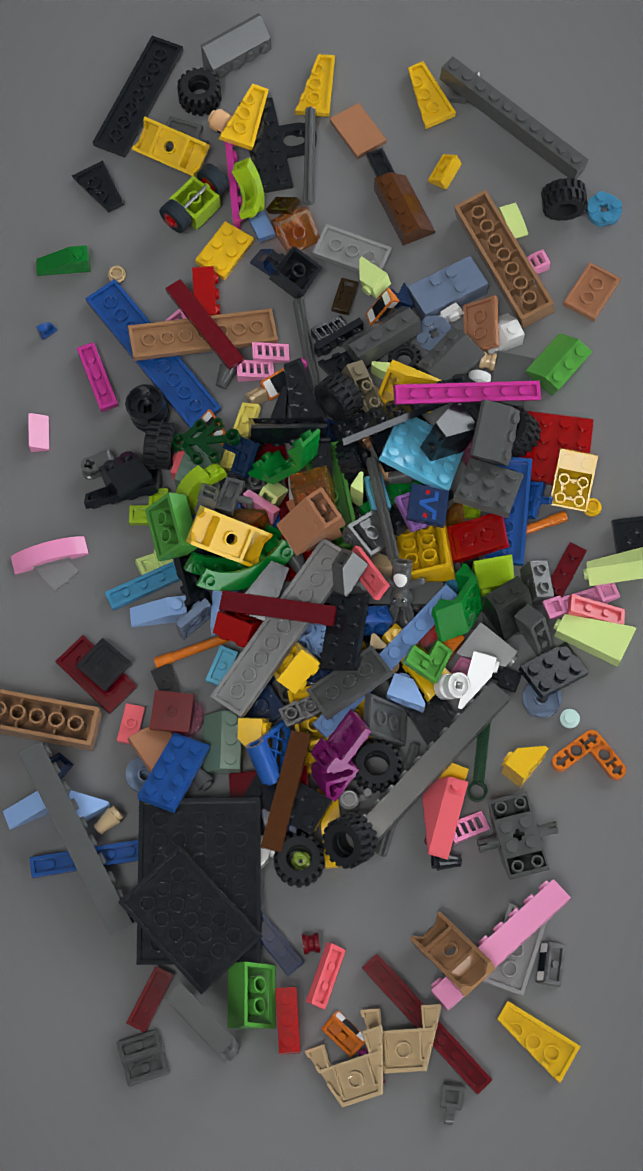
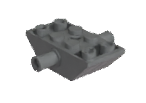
(515, 816)

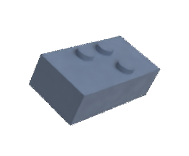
(456, 283)

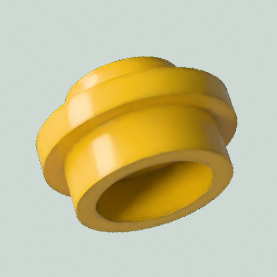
(594, 507)

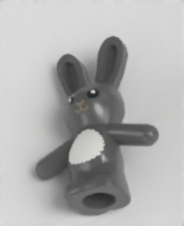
(401, 594)

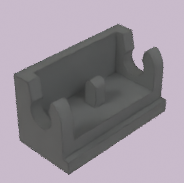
(207, 497)

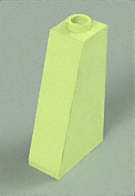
(615, 568)
(595, 637)

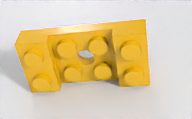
(187, 151)
(212, 528)

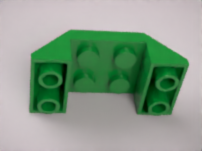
(275, 468)
(458, 616)

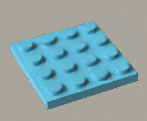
(404, 454)

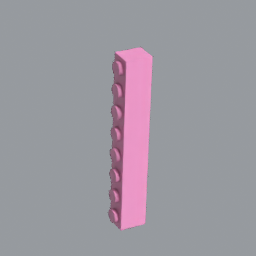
(510, 935)

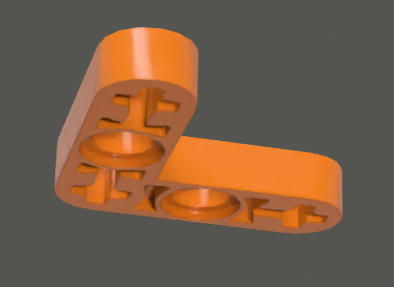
(593, 749)

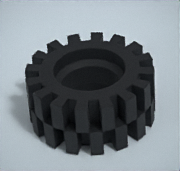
(408, 351)

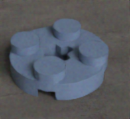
(430, 324)
(538, 709)

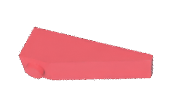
(441, 814)

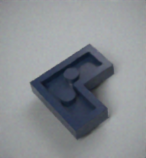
(244, 457)

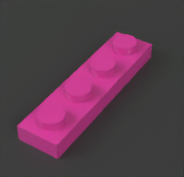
(97, 377)

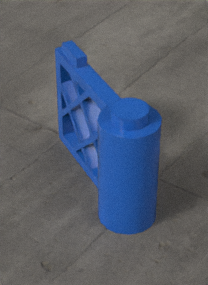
(264, 757)

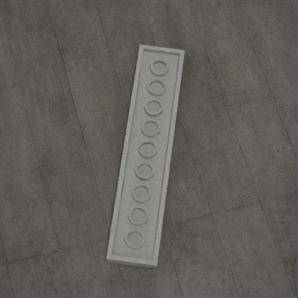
(276, 636)

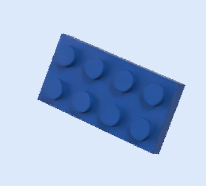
(173, 772)

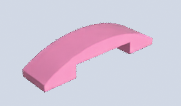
(48, 552)
(558, 606)

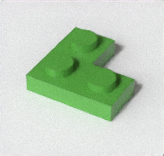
(428, 665)

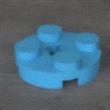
(604, 218)

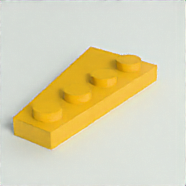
(318, 87)
(430, 98)
(244, 124)
(542, 1042)

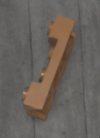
(463, 968)

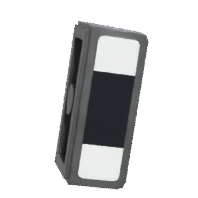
(550, 963)

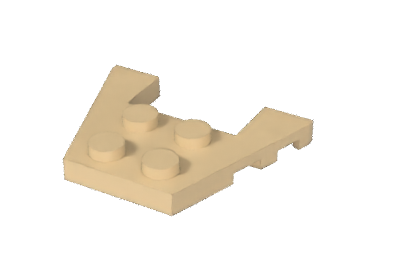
(407, 1048)
(355, 1078)

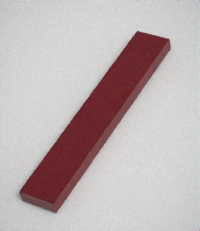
(204, 324)
(278, 608)

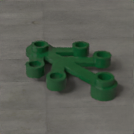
(204, 439)

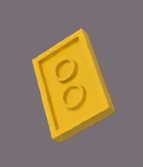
(225, 250)

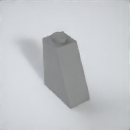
(488, 642)

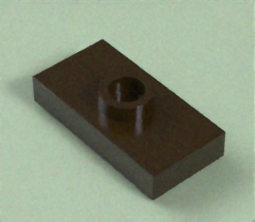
(283, 205)
(345, 296)

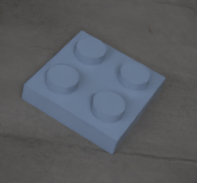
(196, 617)

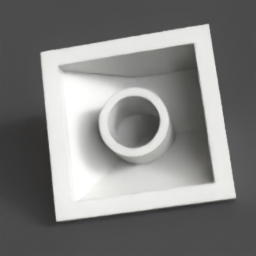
(510, 334)

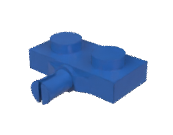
(536, 499)

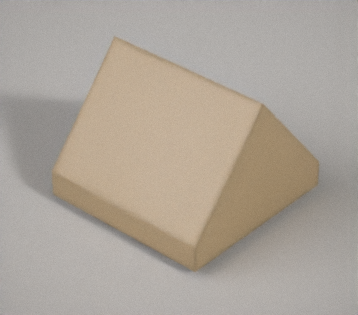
(257, 395)
(377, 643)

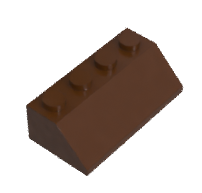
(402, 207)

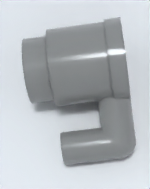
(350, 800)

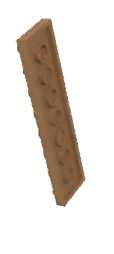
(182, 338)

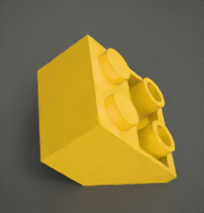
(252, 729)

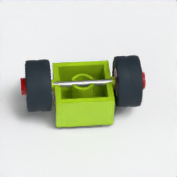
(195, 199)

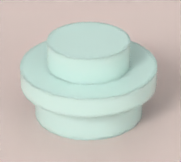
(569, 718)

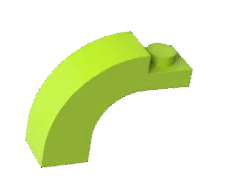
(251, 188)
(192, 481)

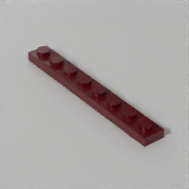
(443, 1042)

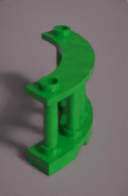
(229, 575)

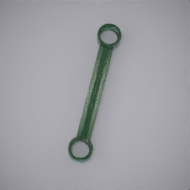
(480, 764)

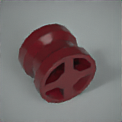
(310, 943)

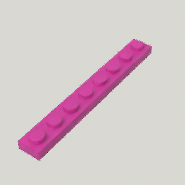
(466, 392)

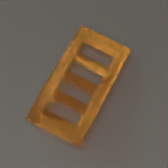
(455, 514)

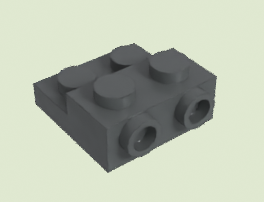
(366, 533)

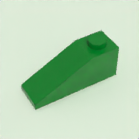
(65, 261)

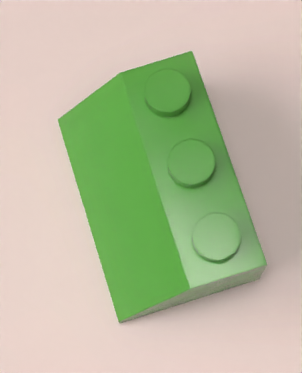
(558, 362)
(170, 525)
(251, 996)

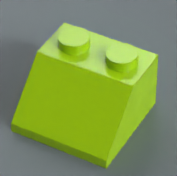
(493, 573)

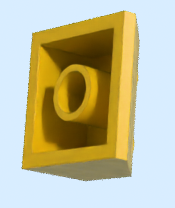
(297, 668)
(522, 763)

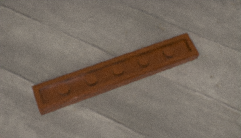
(286, 791)

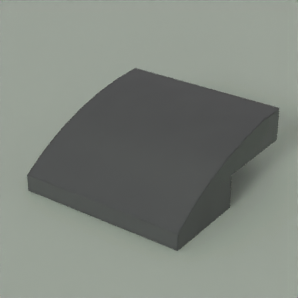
(142, 1058)

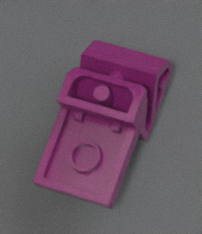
(333, 757)

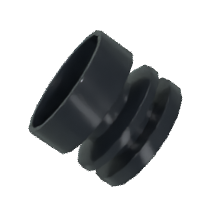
(145, 405)

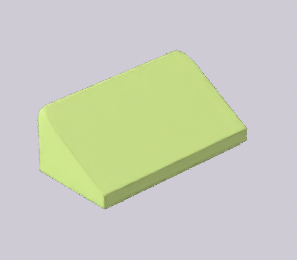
(356, 490)

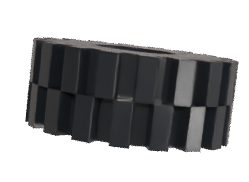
(352, 459)

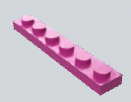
(236, 200)

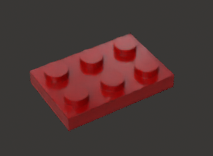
(477, 537)

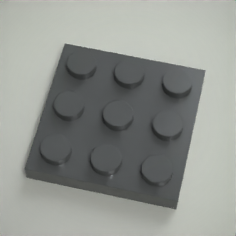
(488, 487)

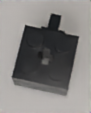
(285, 269)

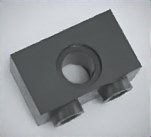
(537, 580)

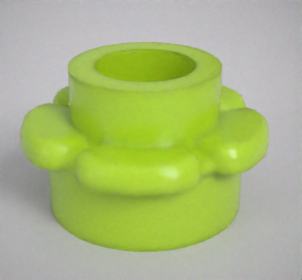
(295, 860)

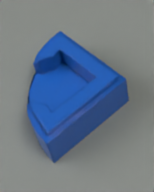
(46, 329)

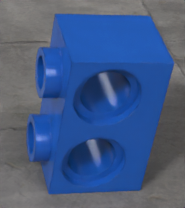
(377, 620)

